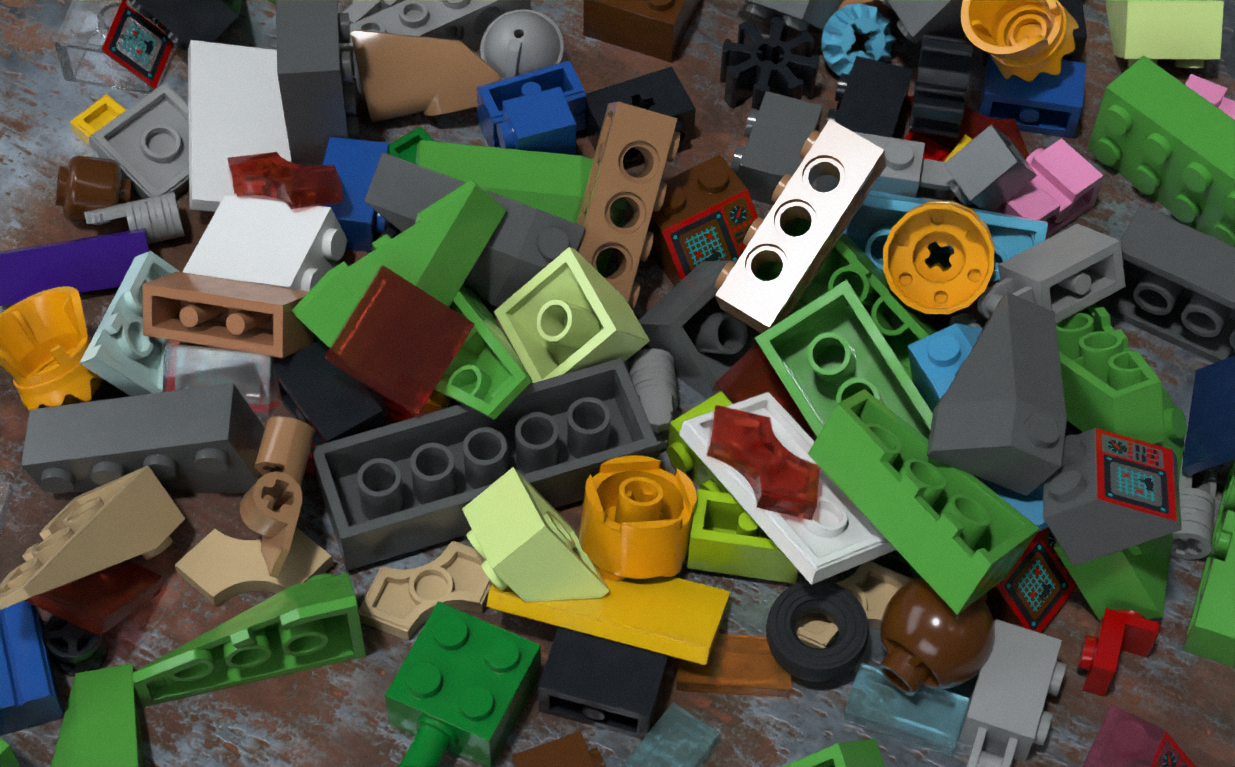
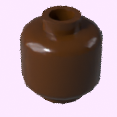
(90, 185)

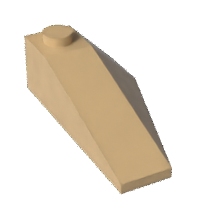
(95, 533)

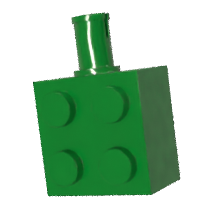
(461, 688)

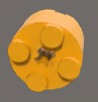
(637, 518)

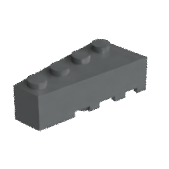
(187, 437)

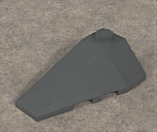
(515, 252)
(1006, 402)

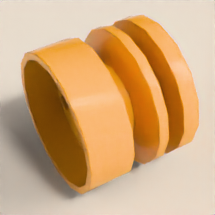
(933, 287)

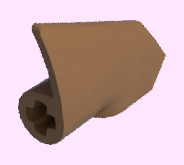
(417, 74)
(283, 465)

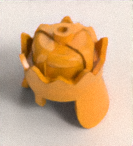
(1020, 34)
(43, 349)

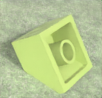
(1166, 30)
(569, 320)
(529, 544)

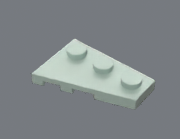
(118, 347)

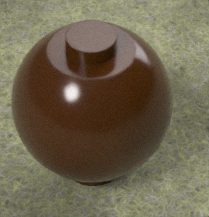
(931, 642)

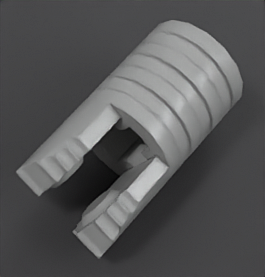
(157, 214)
(655, 383)
(1197, 516)

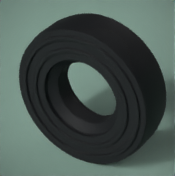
(810, 662)

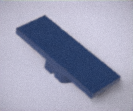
(1211, 418)

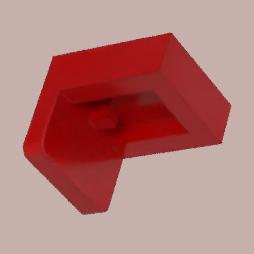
(1115, 632)

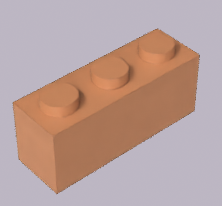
(225, 314)

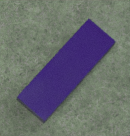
(77, 263)

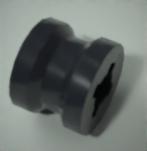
(63, 641)

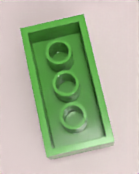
(1170, 146)
(835, 352)

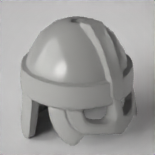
(522, 43)

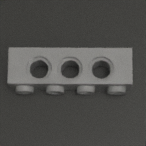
(437, 19)

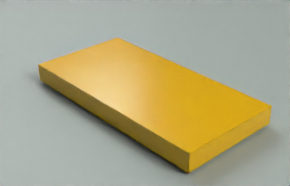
(649, 614)

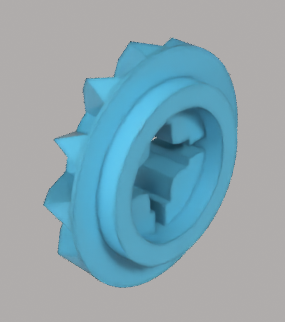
(839, 37)

